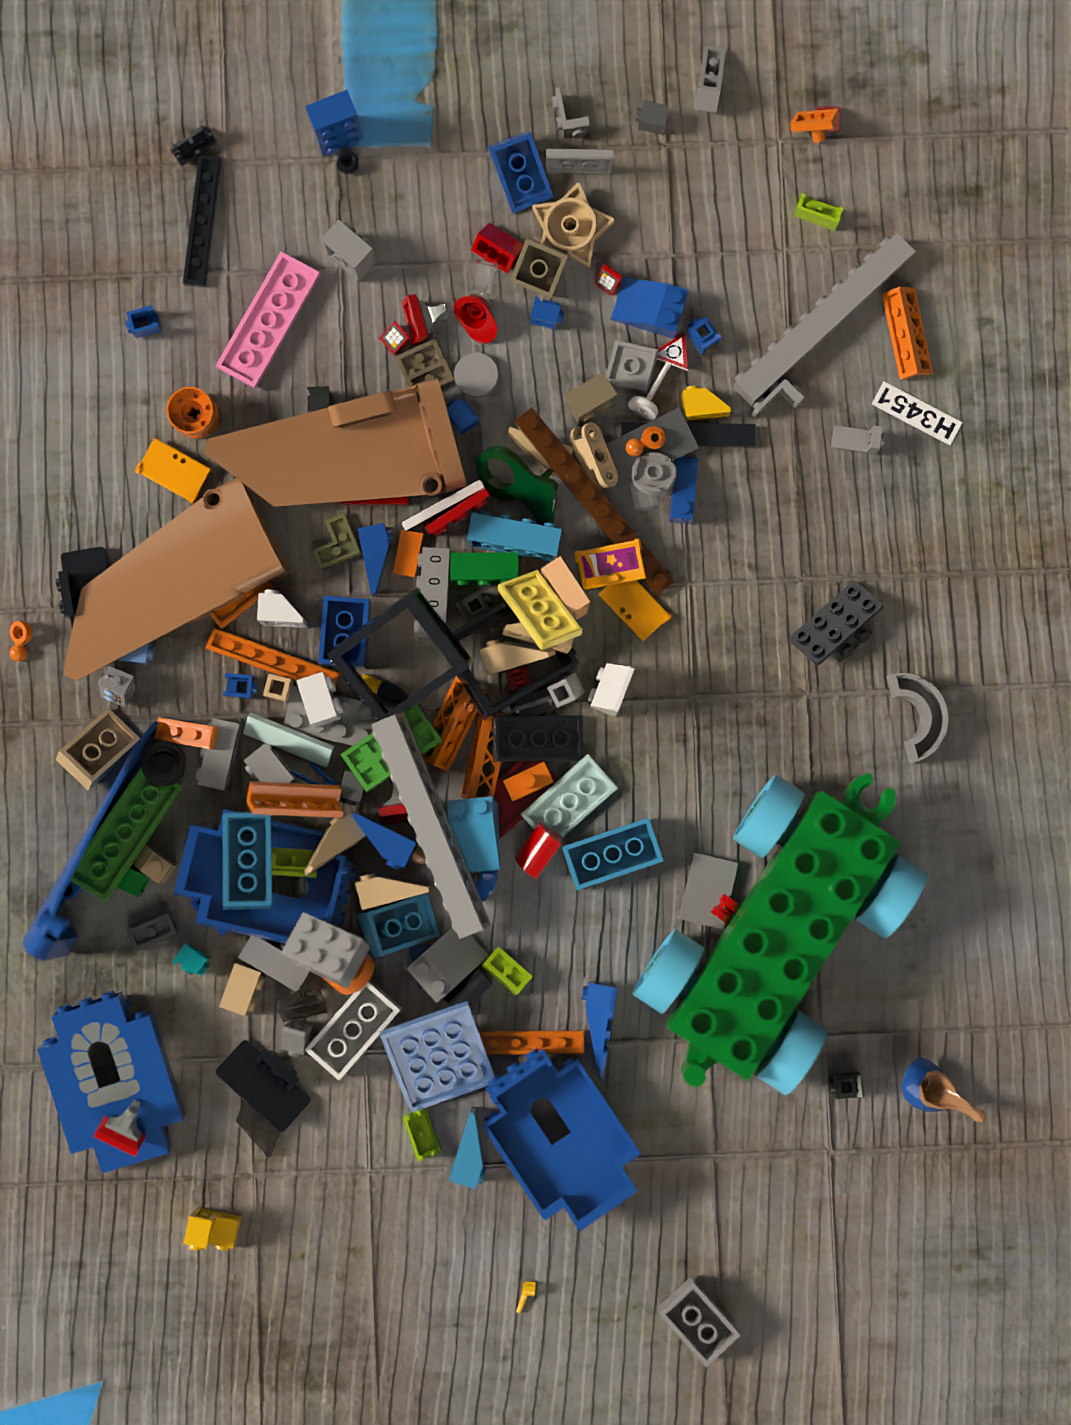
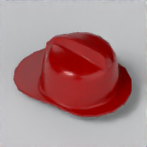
(476, 318)

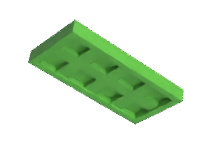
(366, 757)

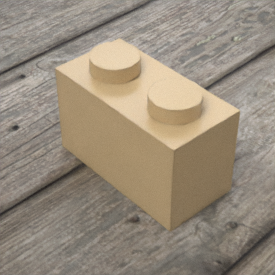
(242, 989)

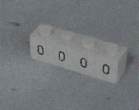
(434, 583)

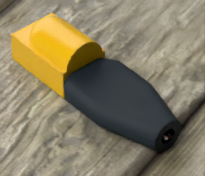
(385, 689)

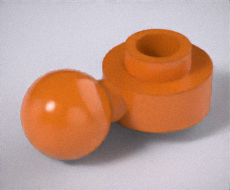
(635, 446)
(20, 633)

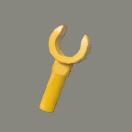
(527, 1290)

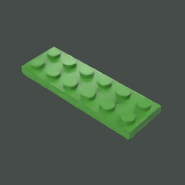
(123, 836)

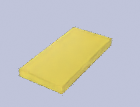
(539, 610)

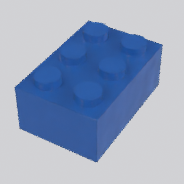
(334, 123)
(339, 620)

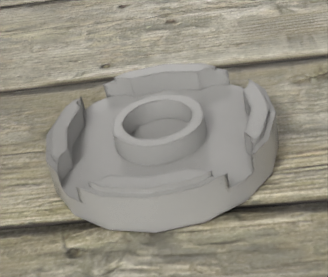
(476, 375)
(654, 473)

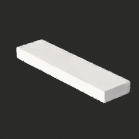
(445, 503)

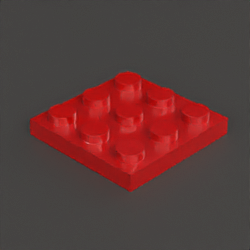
(458, 512)

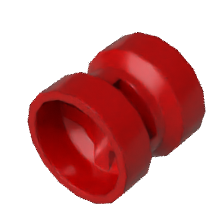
(722, 913)

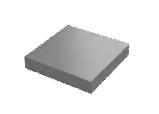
(631, 366)

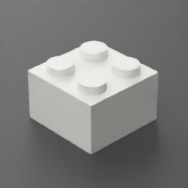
(319, 699)

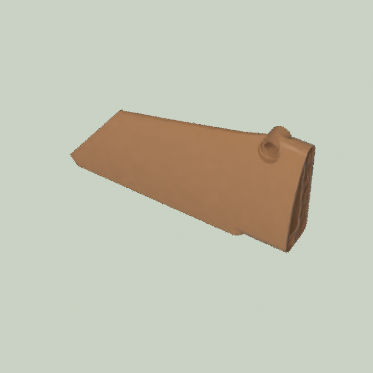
(348, 451)
(174, 578)

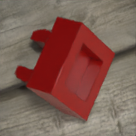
(517, 677)

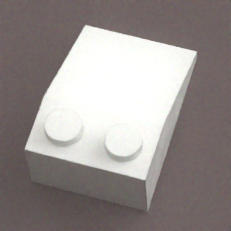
(611, 688)

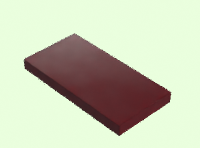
(509, 810)

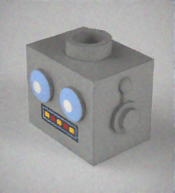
(116, 686)

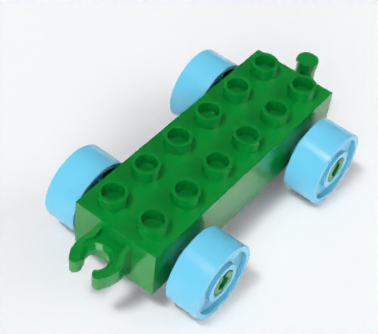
(746, 992)

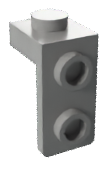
(575, 127)
(790, 392)
(858, 439)

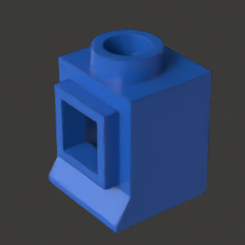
(546, 313)
(138, 315)
(699, 342)
(462, 415)
(232, 686)

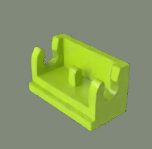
(818, 212)
(290, 861)
(506, 971)
(421, 1134)

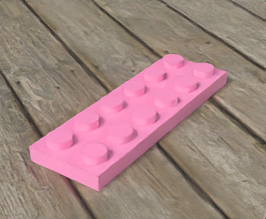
(268, 320)

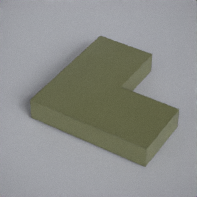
(343, 544)

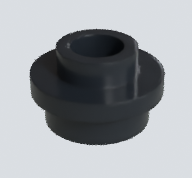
(348, 156)

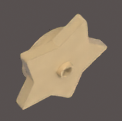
(576, 211)

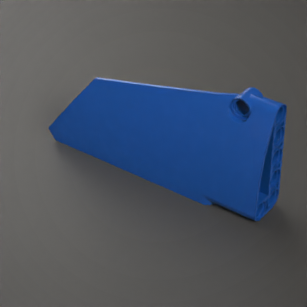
(49, 932)

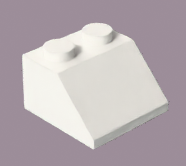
(277, 611)

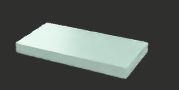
(571, 797)

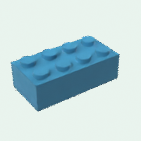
(508, 535)
(612, 854)
(246, 861)

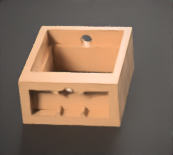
(566, 587)

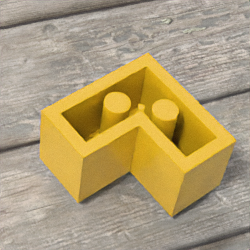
(212, 1228)

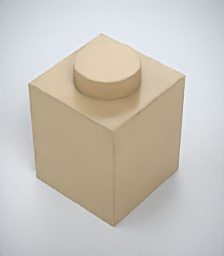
(278, 688)

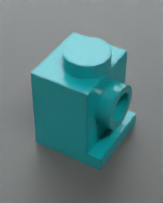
(192, 960)

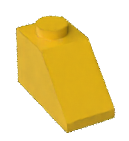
(702, 404)

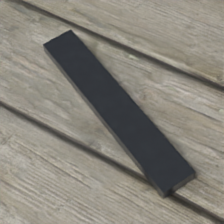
(202, 220)
(712, 433)

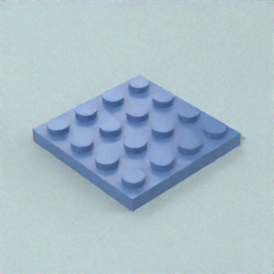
(438, 1056)

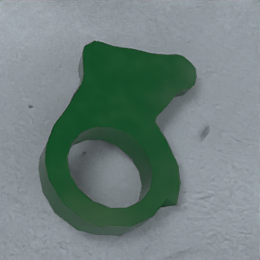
(534, 491)

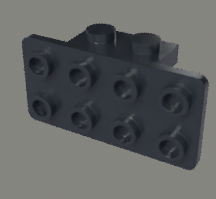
(78, 570)
(838, 625)
(264, 1084)

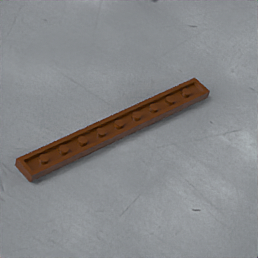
(588, 494)

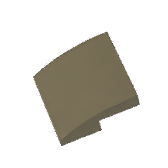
(424, 364)

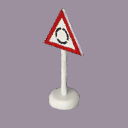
(673, 354)

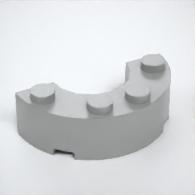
(931, 710)

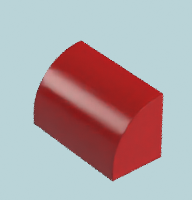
(497, 247)
(538, 850)

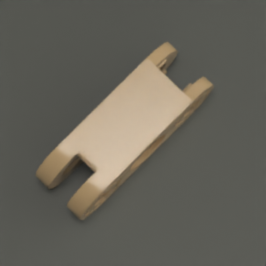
(594, 455)

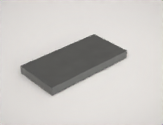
(677, 443)

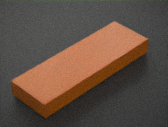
(233, 610)
(186, 733)

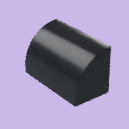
(469, 989)

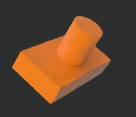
(816, 122)
(528, 781)

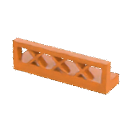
(905, 333)
(455, 726)
(476, 761)
(294, 799)

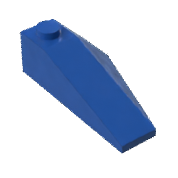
(600, 1009)

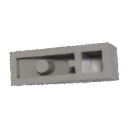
(710, 79)
(296, 1038)

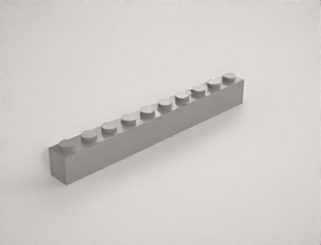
(824, 319)
(431, 825)

